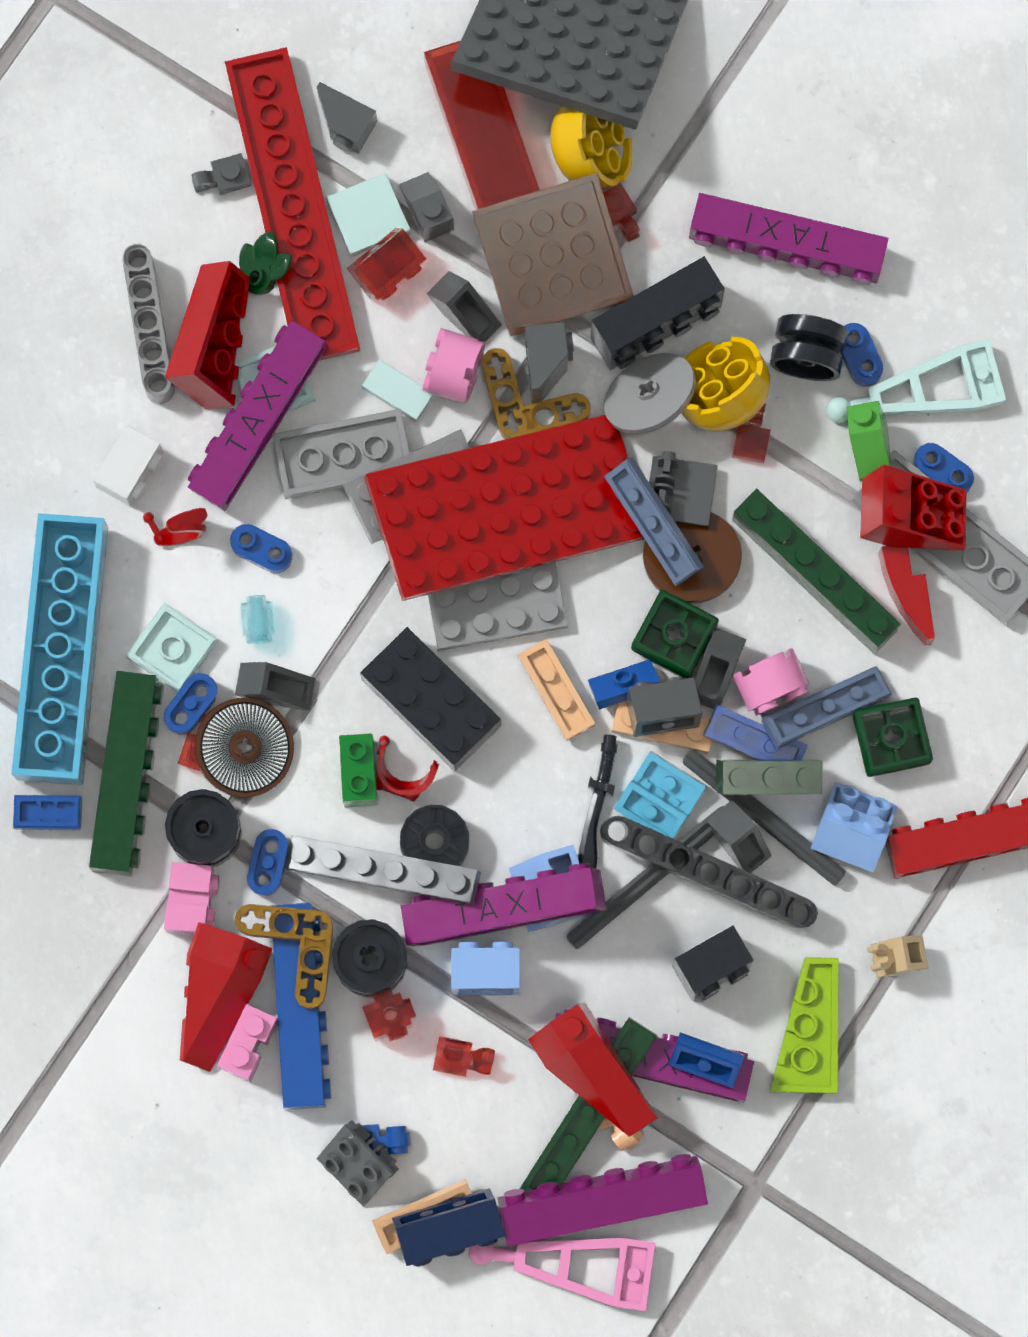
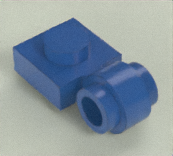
(395, 1140)

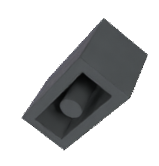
(663, 706)

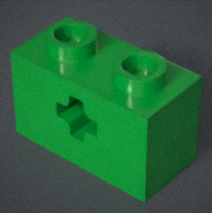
(358, 770)

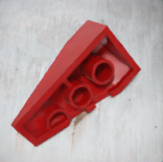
(220, 984)
(586, 1061)

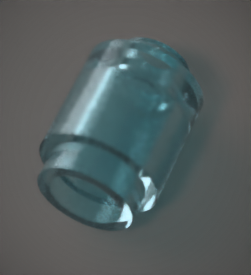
(257, 619)

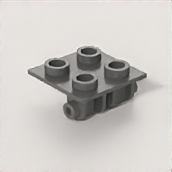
(684, 487)
(356, 1163)

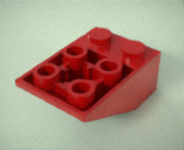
(912, 511)

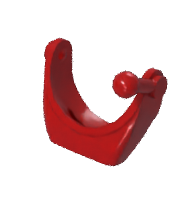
(179, 528)
(391, 784)

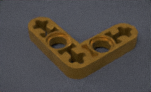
(526, 413)
(308, 943)

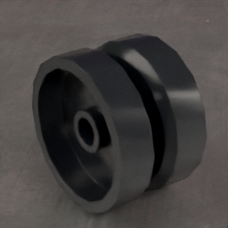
(809, 347)
(205, 848)
(369, 938)

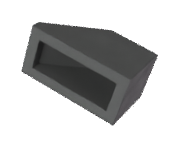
(346, 119)
(427, 206)
(464, 307)
(718, 667)
(275, 685)
(739, 836)

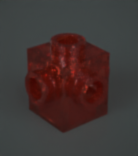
(383, 1004)

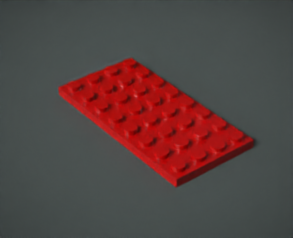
(501, 507)

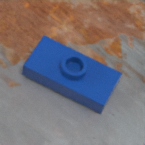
(614, 686)
(47, 812)

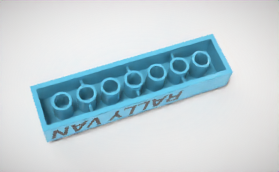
(60, 649)

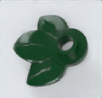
(263, 263)

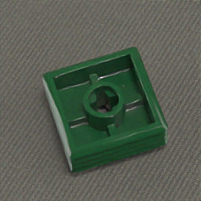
(671, 613)
(903, 718)

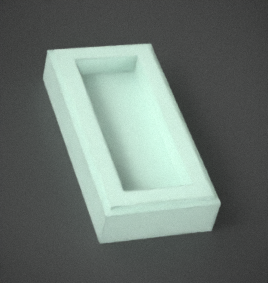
(397, 390)

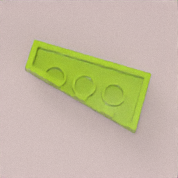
(811, 1036)

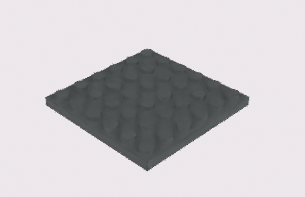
(572, 52)

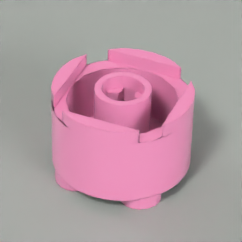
(453, 366)
(770, 681)

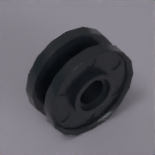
(437, 820)

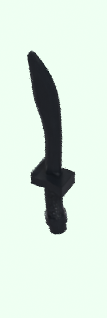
(601, 786)

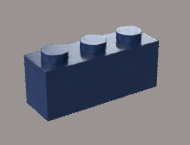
(448, 1228)

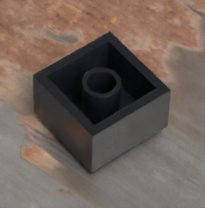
(713, 963)

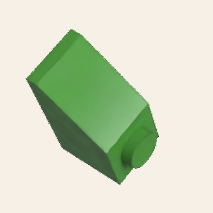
(868, 437)

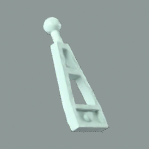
(978, 370)

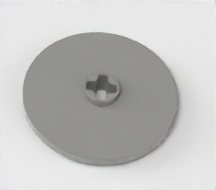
(650, 393)

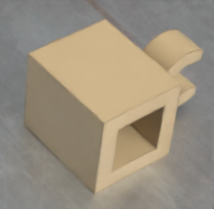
(898, 956)

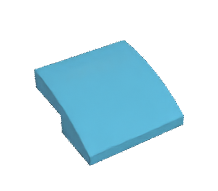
(660, 796)

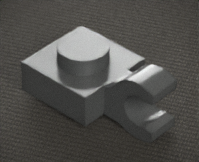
(227, 174)

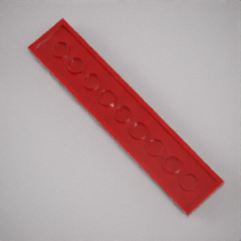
(292, 197)

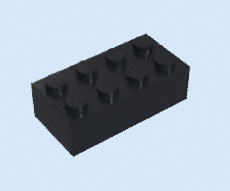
(657, 314)
(430, 699)

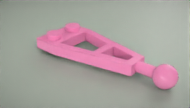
(632, 1271)

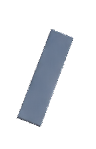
(654, 521)
(826, 707)

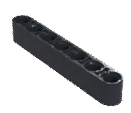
(725, 872)

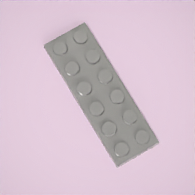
(987, 569)

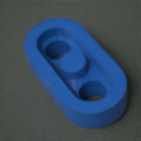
(860, 353)
(944, 467)
(259, 549)
(190, 704)
(267, 863)

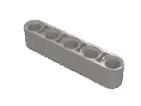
(143, 309)

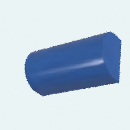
(706, 1060)

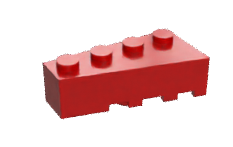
(210, 336)

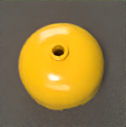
(586, 147)
(729, 384)

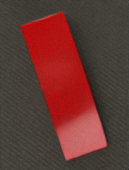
(908, 591)

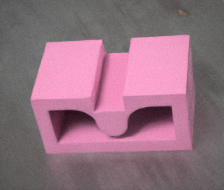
(190, 897)
(240, 1053)

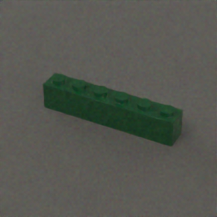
(815, 571)
(124, 773)

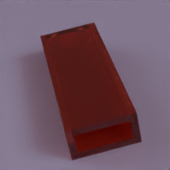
(481, 132)

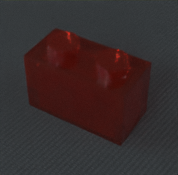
(387, 264)

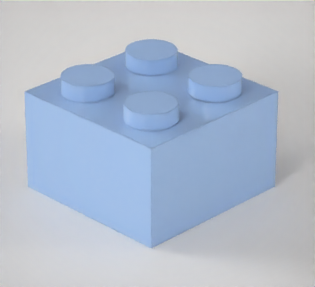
(485, 969)

